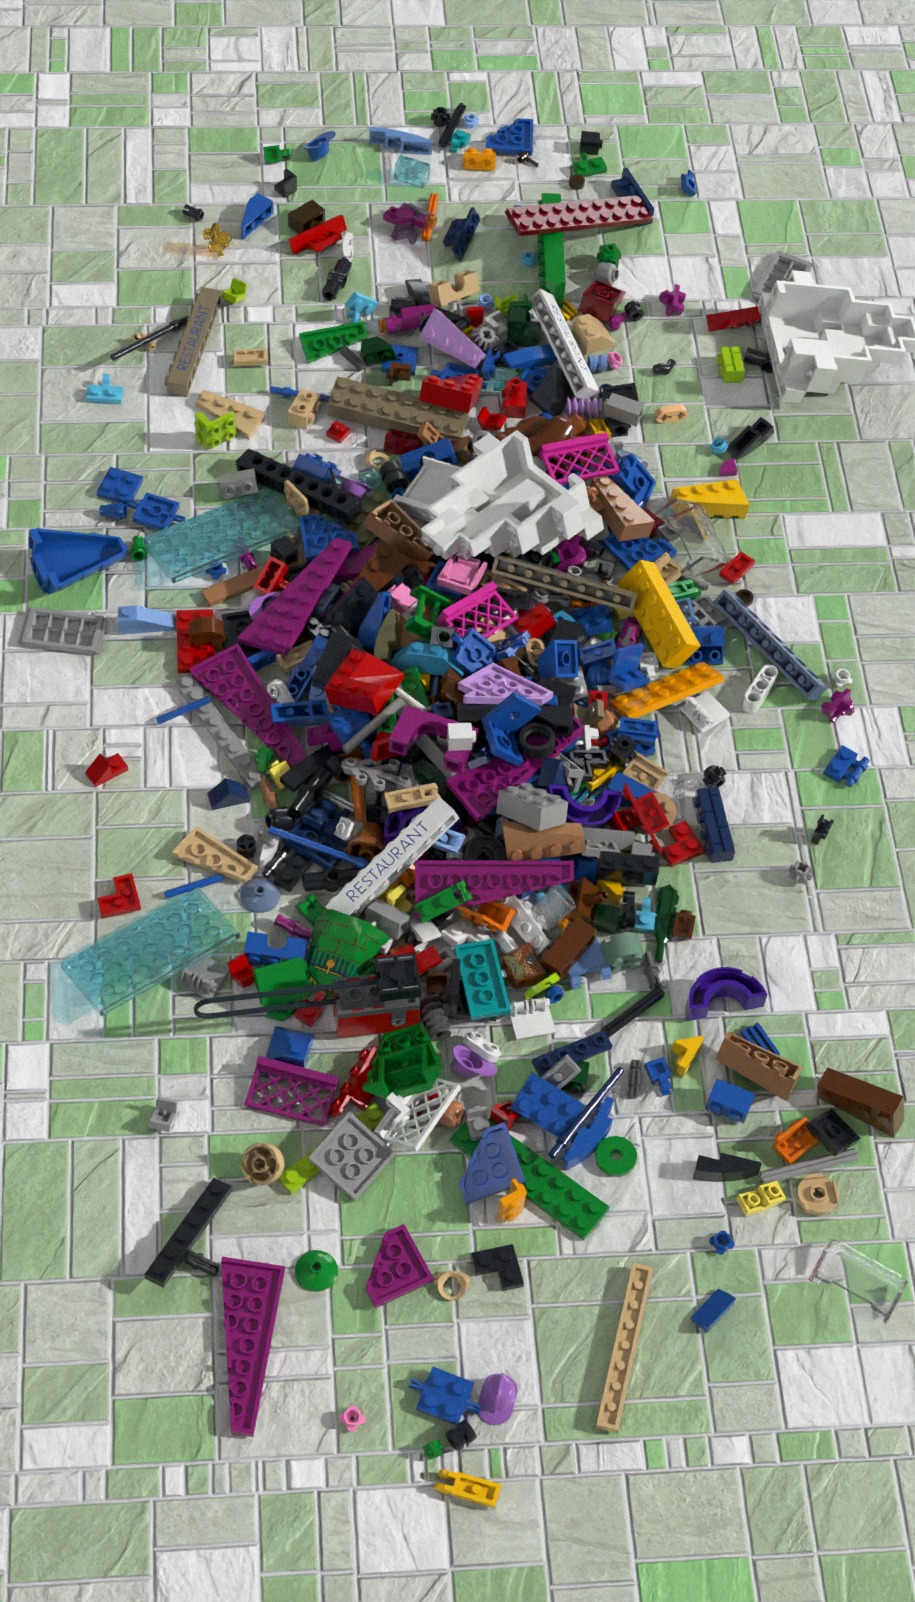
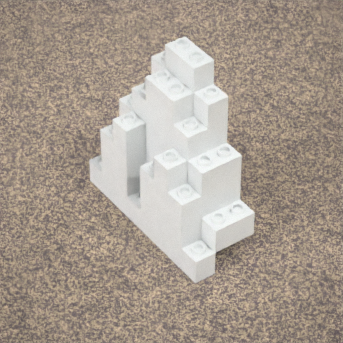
(828, 337)
(507, 505)

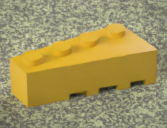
(717, 498)

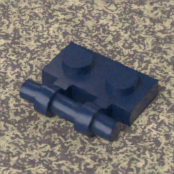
(320, 816)

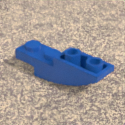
(301, 679)
(588, 1138)

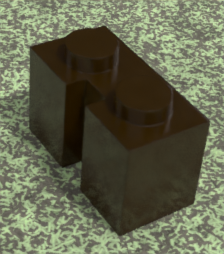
(306, 216)

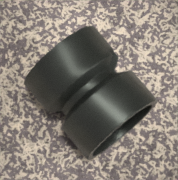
(393, 476)

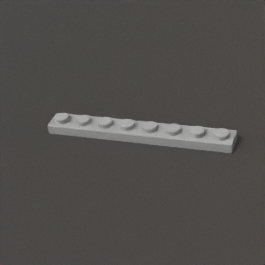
(221, 733)

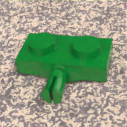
(589, 167)

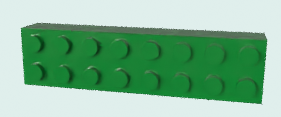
(551, 257)

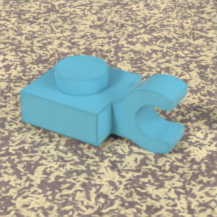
(644, 919)

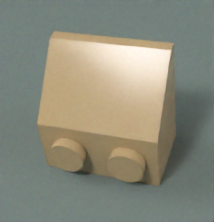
(591, 334)

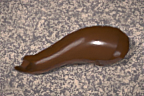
(554, 430)

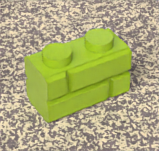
(730, 364)

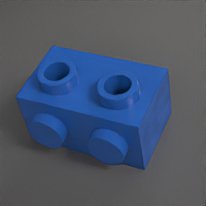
(730, 1101)

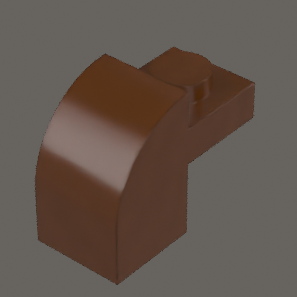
(207, 630)

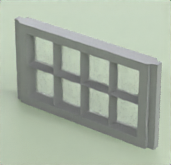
(780, 270)
(63, 631)

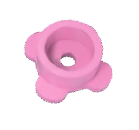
(614, 359)
(345, 1417)

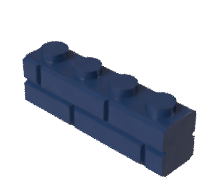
(714, 825)

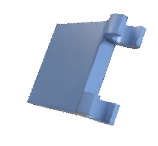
(589, 962)

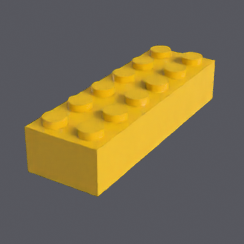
(660, 615)

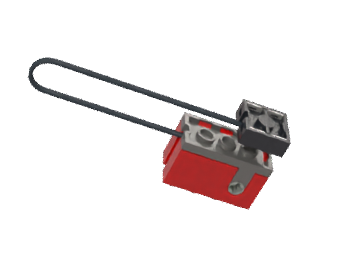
(359, 1003)

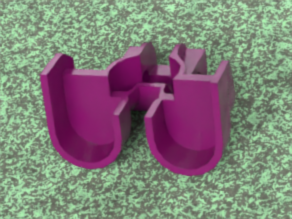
(570, 554)

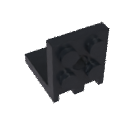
(457, 1001)

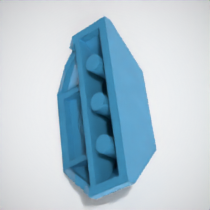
(427, 658)

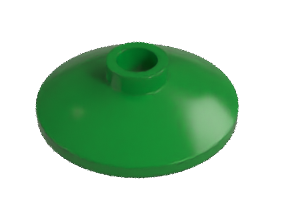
(316, 1279)

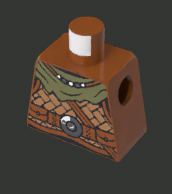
(522, 967)

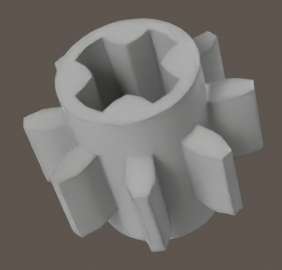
(800, 872)

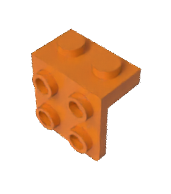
(491, 914)

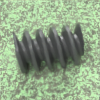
(434, 1018)

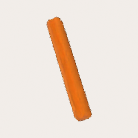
(432, 204)
(359, 800)

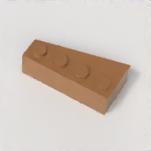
(621, 513)
(759, 1065)

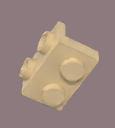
(668, 569)

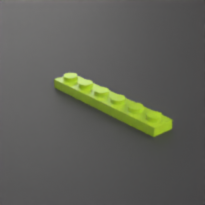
(305, 1171)

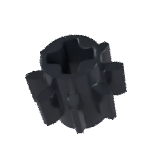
(440, 116)
(714, 776)

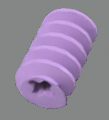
(584, 408)

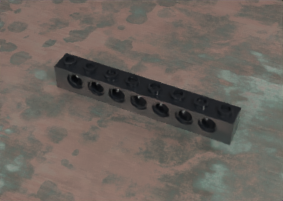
(319, 494)

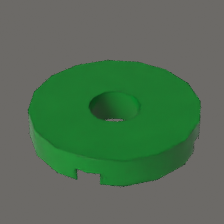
(619, 1145)

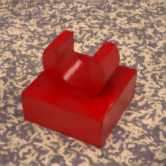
(338, 431)

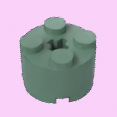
(622, 952)

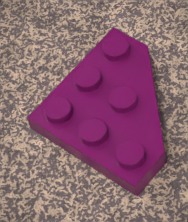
(396, 1268)

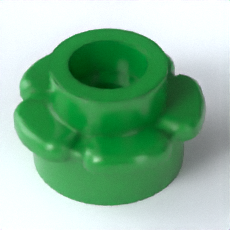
(433, 1449)

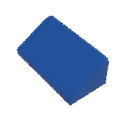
(713, 1310)

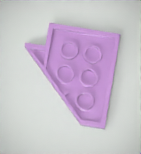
(496, 683)

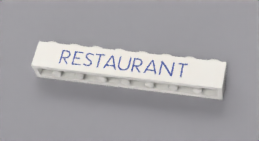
(564, 345)
(394, 859)

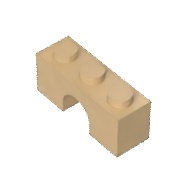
(465, 286)

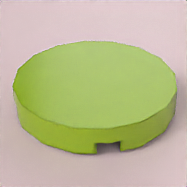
(541, 986)

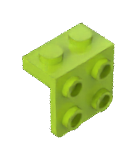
(214, 432)

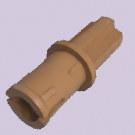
(269, 795)

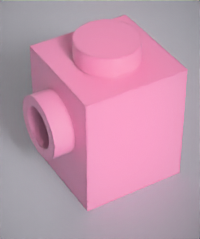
(400, 597)

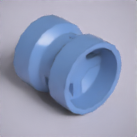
(597, 362)

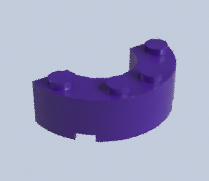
(593, 816)
(402, 819)
(724, 983)

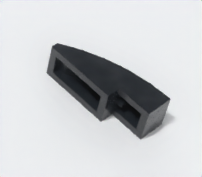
(751, 438)
(725, 1168)

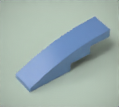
(396, 139)

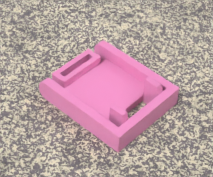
(461, 574)

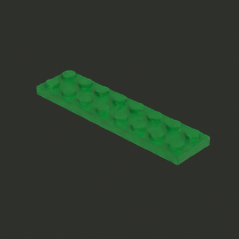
(548, 1187)

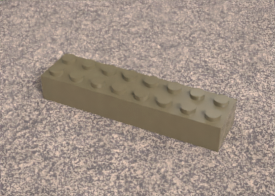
(391, 409)

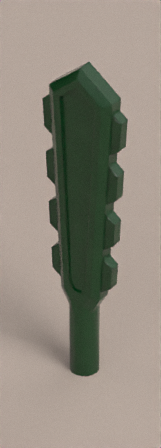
(666, 910)

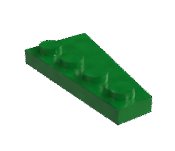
(329, 340)

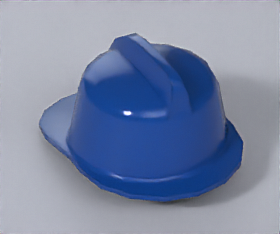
(319, 146)
(597, 675)

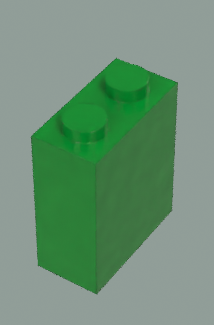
(280, 976)

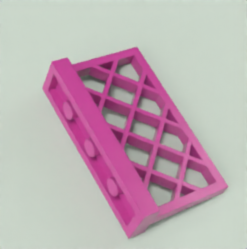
(571, 447)
(458, 610)

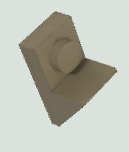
(591, 714)

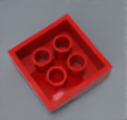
(453, 393)
(363, 683)

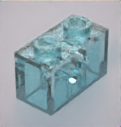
(412, 171)

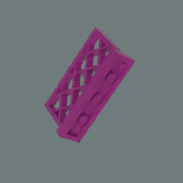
(297, 1074)

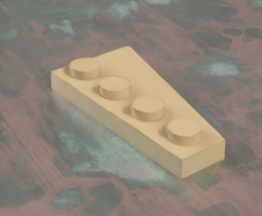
(246, 417)
(209, 853)

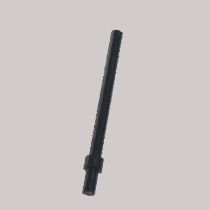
(173, 326)

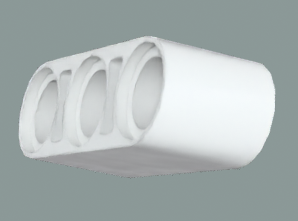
(759, 689)

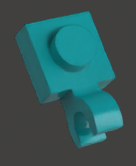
(459, 139)

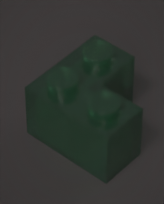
(523, 332)

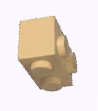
(304, 409)

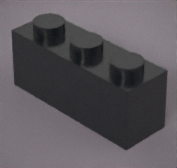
(332, 657)
(628, 868)

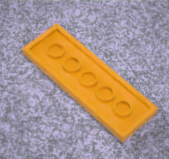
(666, 691)

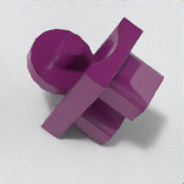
(673, 300)
(840, 705)

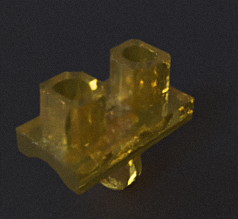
(219, 239)

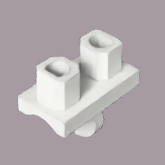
(584, 740)

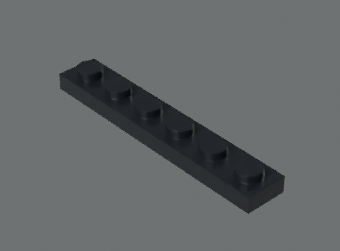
(188, 1232)

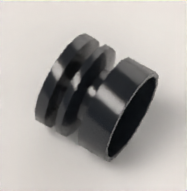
(487, 846)

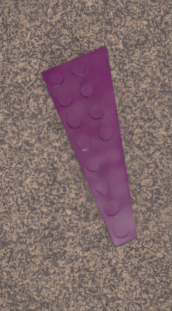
(287, 615)
(242, 692)
(479, 786)
(487, 879)
(250, 1316)

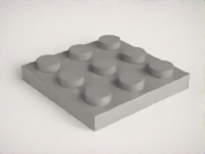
(351, 1156)

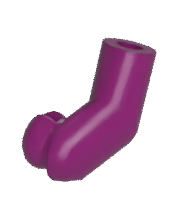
(615, 321)

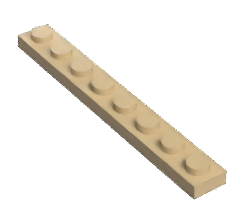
(624, 1348)

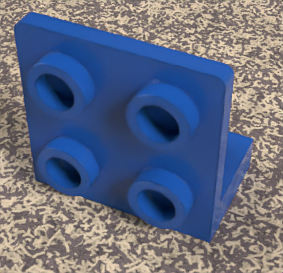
(624, 670)

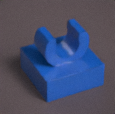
(636, 496)

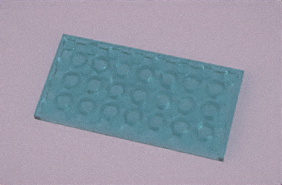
(220, 535)
(149, 951)

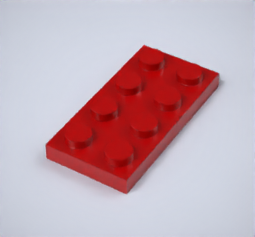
(187, 651)

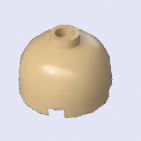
(262, 1163)

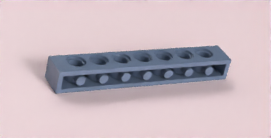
(770, 645)

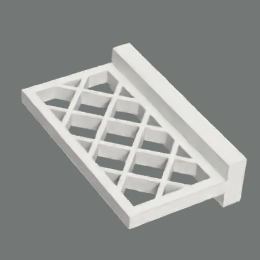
(387, 1132)

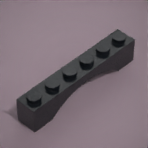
(557, 717)

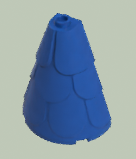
(70, 557)

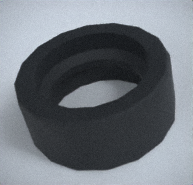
(539, 729)

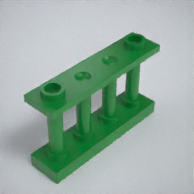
(420, 626)

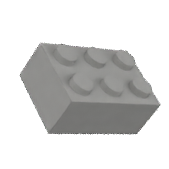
(532, 806)

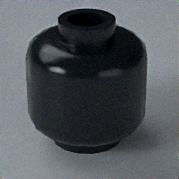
(280, 818)

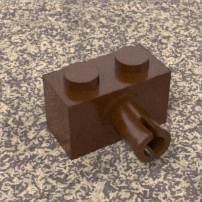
(586, 897)

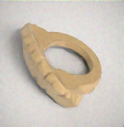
(372, 455)
(442, 1277)

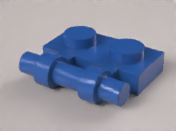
(841, 763)

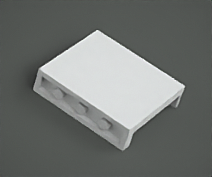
(427, 488)

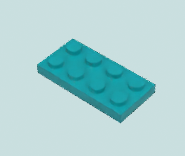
(482, 979)

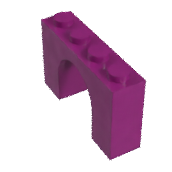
(417, 722)

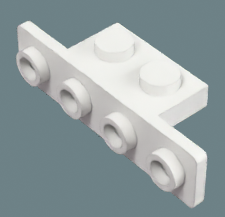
(526, 923)

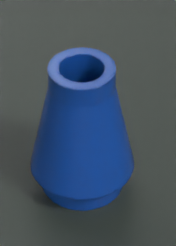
(114, 510)

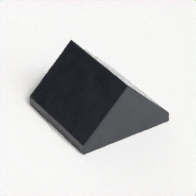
(569, 631)

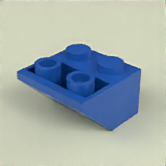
(315, 467)
(711, 644)

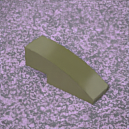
(388, 637)

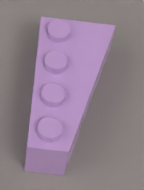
(447, 337)

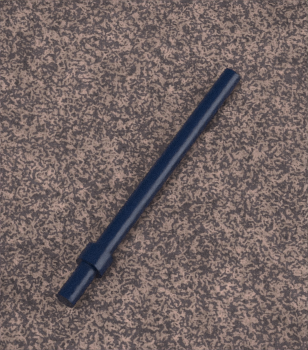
(564, 1139)

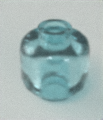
(370, 477)

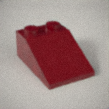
(601, 301)

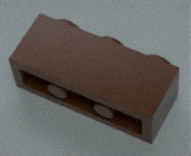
(568, 947)

